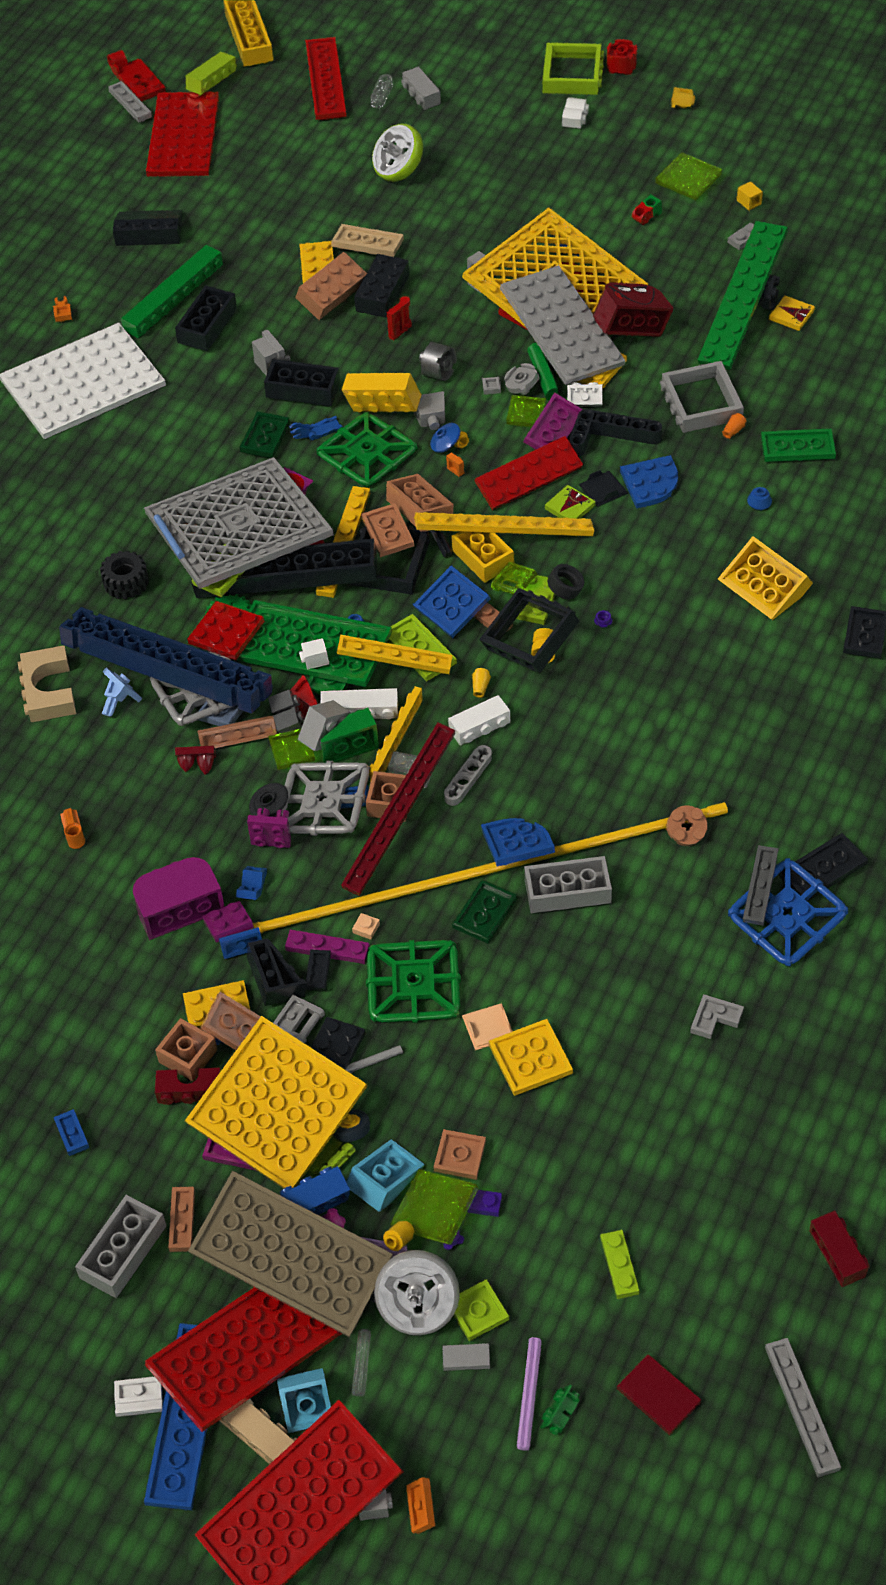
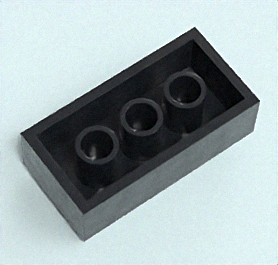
(382, 285)
(206, 318)
(302, 382)

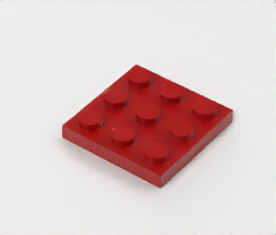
(225, 630)

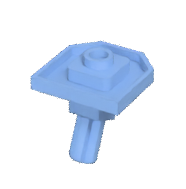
(117, 691)

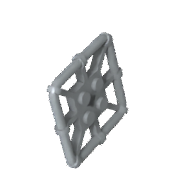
(192, 699)
(333, 790)

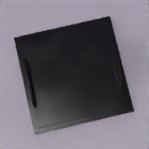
(602, 487)

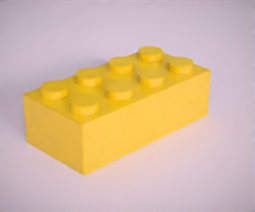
(381, 392)

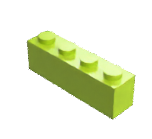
(210, 73)

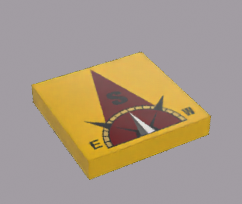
(792, 313)

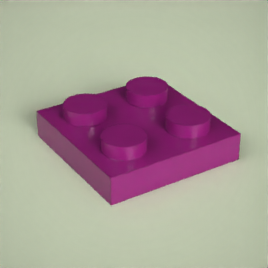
(227, 921)

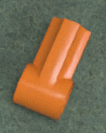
(72, 828)

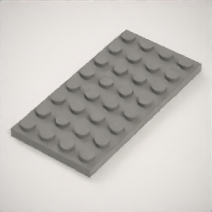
(562, 325)

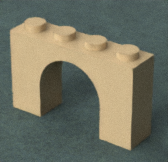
(43, 704)

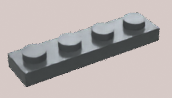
(760, 885)

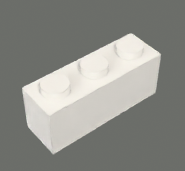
(479, 720)

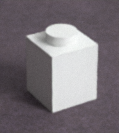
(314, 654)

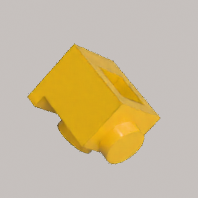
(682, 97)

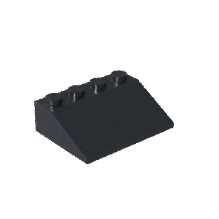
(147, 227)

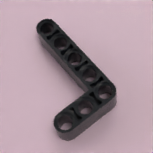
(614, 426)

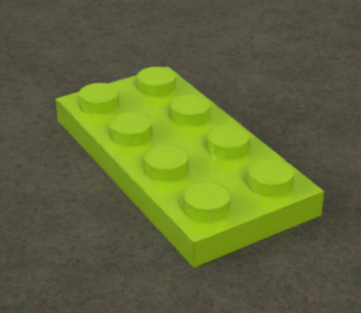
(414, 634)

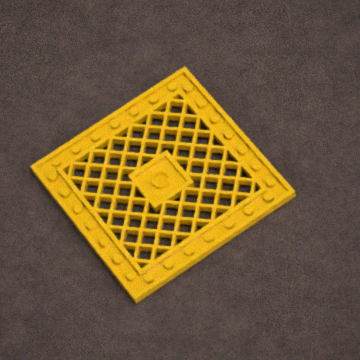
(548, 224)

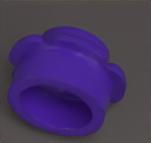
(603, 619)

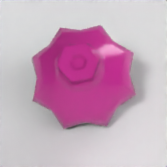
(334, 1217)

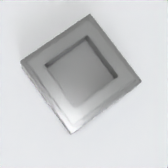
(491, 385)

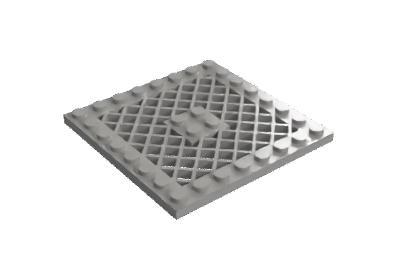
(239, 522)

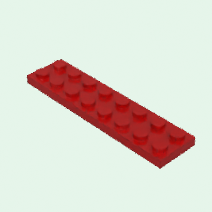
(325, 78)

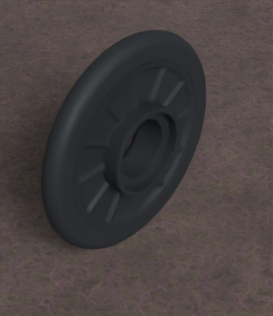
(273, 790)

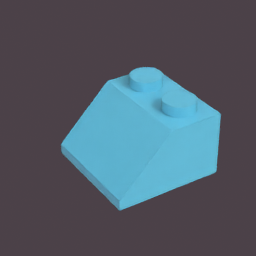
(303, 1399)

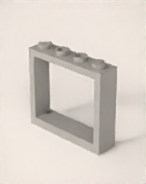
(707, 418)

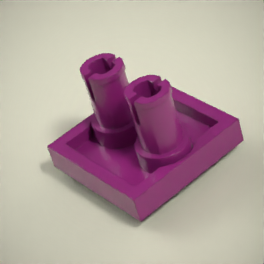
(269, 830)

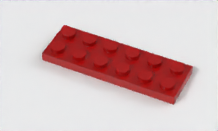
(528, 472)

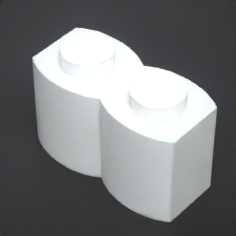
(575, 112)

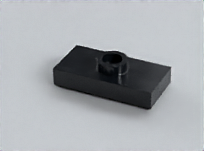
(318, 970)

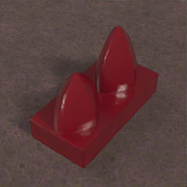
(204, 755)

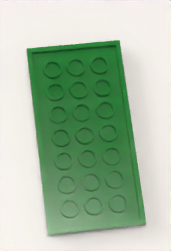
(284, 630)

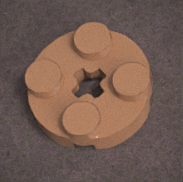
(679, 833)

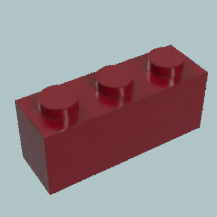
(839, 1248)

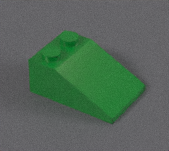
(350, 737)

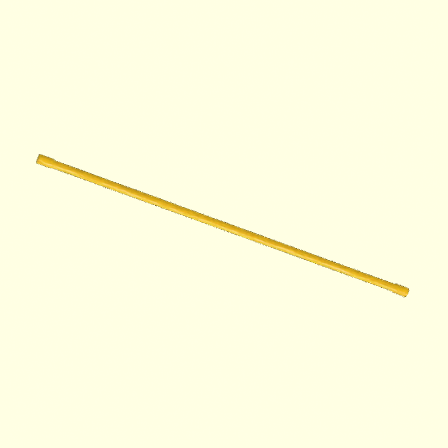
(710, 811)

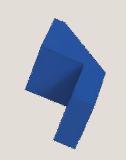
(252, 882)

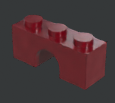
(170, 1089)

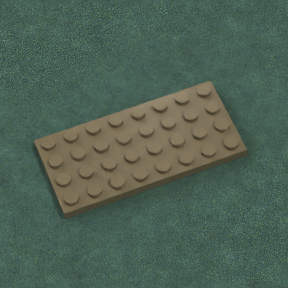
(290, 1253)

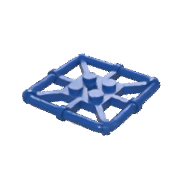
(801, 914)

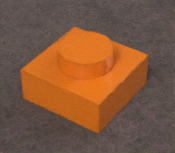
(455, 464)

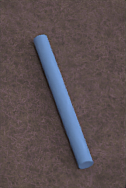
(171, 540)

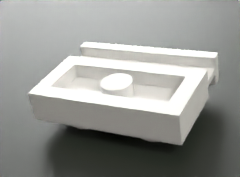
(138, 1396)

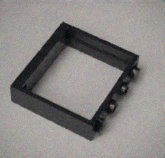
(399, 585)
(508, 615)

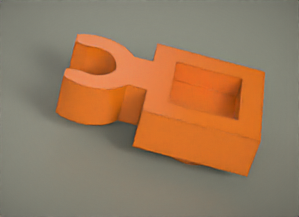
(62, 310)

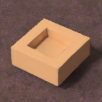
(366, 926)

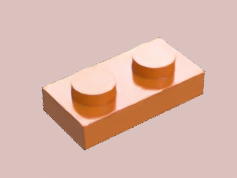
(420, 1505)

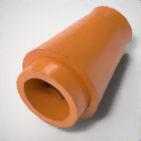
(734, 425)

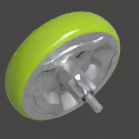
(385, 150)

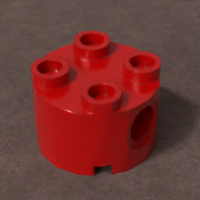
(621, 57)

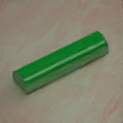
(545, 376)

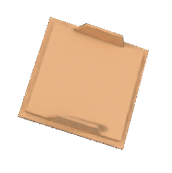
(486, 1025)

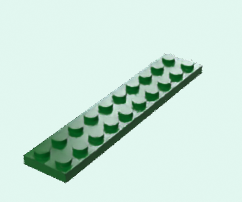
(743, 294)

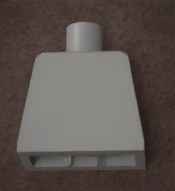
(431, 410)

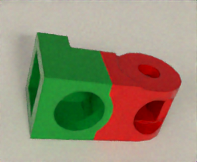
(647, 210)

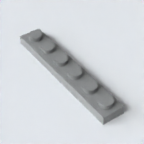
(802, 1407)

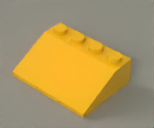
(765, 579)

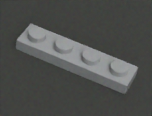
(130, 101)

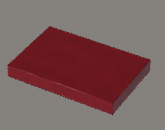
(658, 1394)

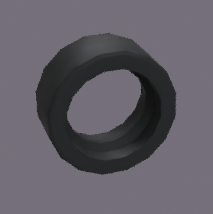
(570, 573)

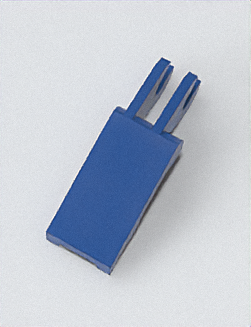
(316, 430)

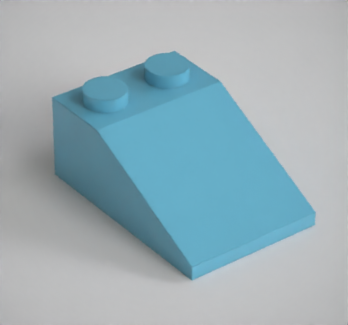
(383, 1174)

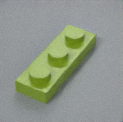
(619, 1264)

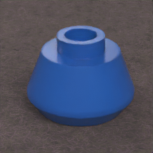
(759, 498)

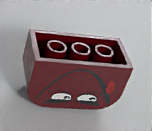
(632, 310)

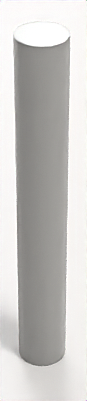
(374, 1059)

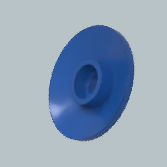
(445, 437)

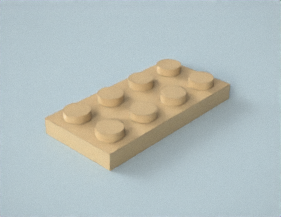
(367, 240)

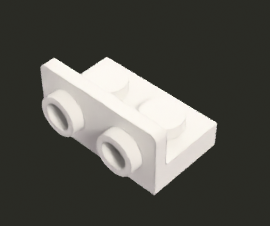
(585, 395)

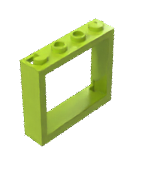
(572, 85)

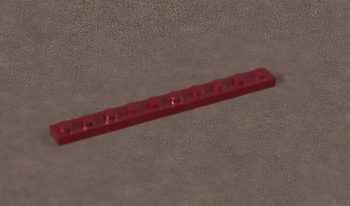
(398, 809)

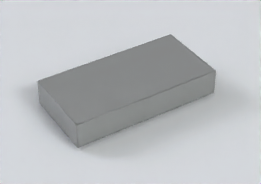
(466, 1357)

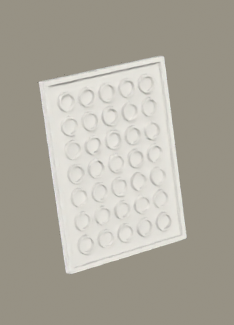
(81, 380)

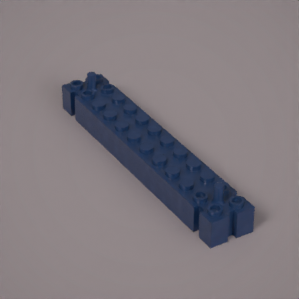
(166, 660)

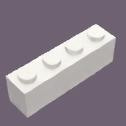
(381, 702)

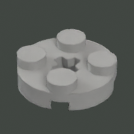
(527, 375)

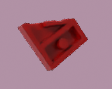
(305, 695)

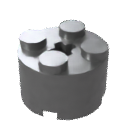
(438, 361)

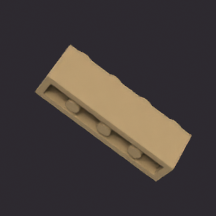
(258, 1431)

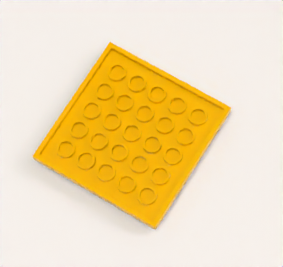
(276, 1103)

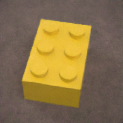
(482, 552)

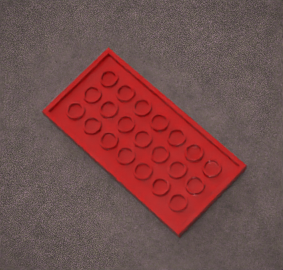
(182, 134)
(236, 1355)
(299, 1501)

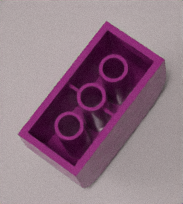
(176, 896)

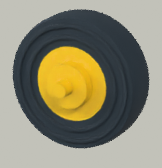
(353, 1127)

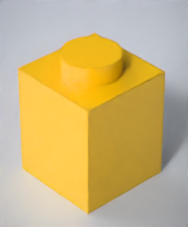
(749, 195)

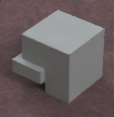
(267, 349)

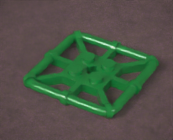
(366, 457)
(422, 989)

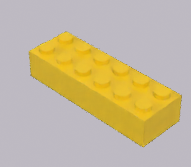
(248, 31)

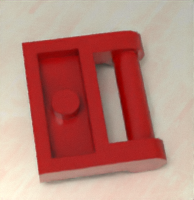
(398, 318)

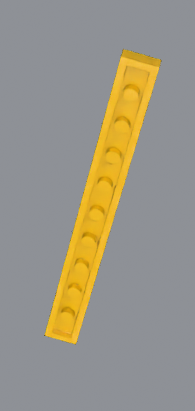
(503, 524)

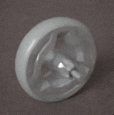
(398, 1306)

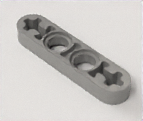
(470, 776)

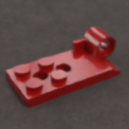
(135, 76)

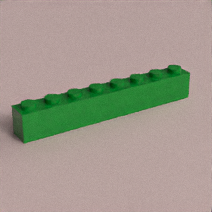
(172, 291)

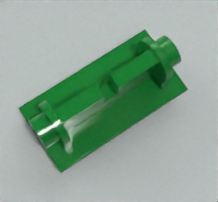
(554, 1416)

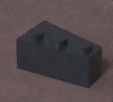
(272, 973)

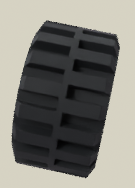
(124, 574)

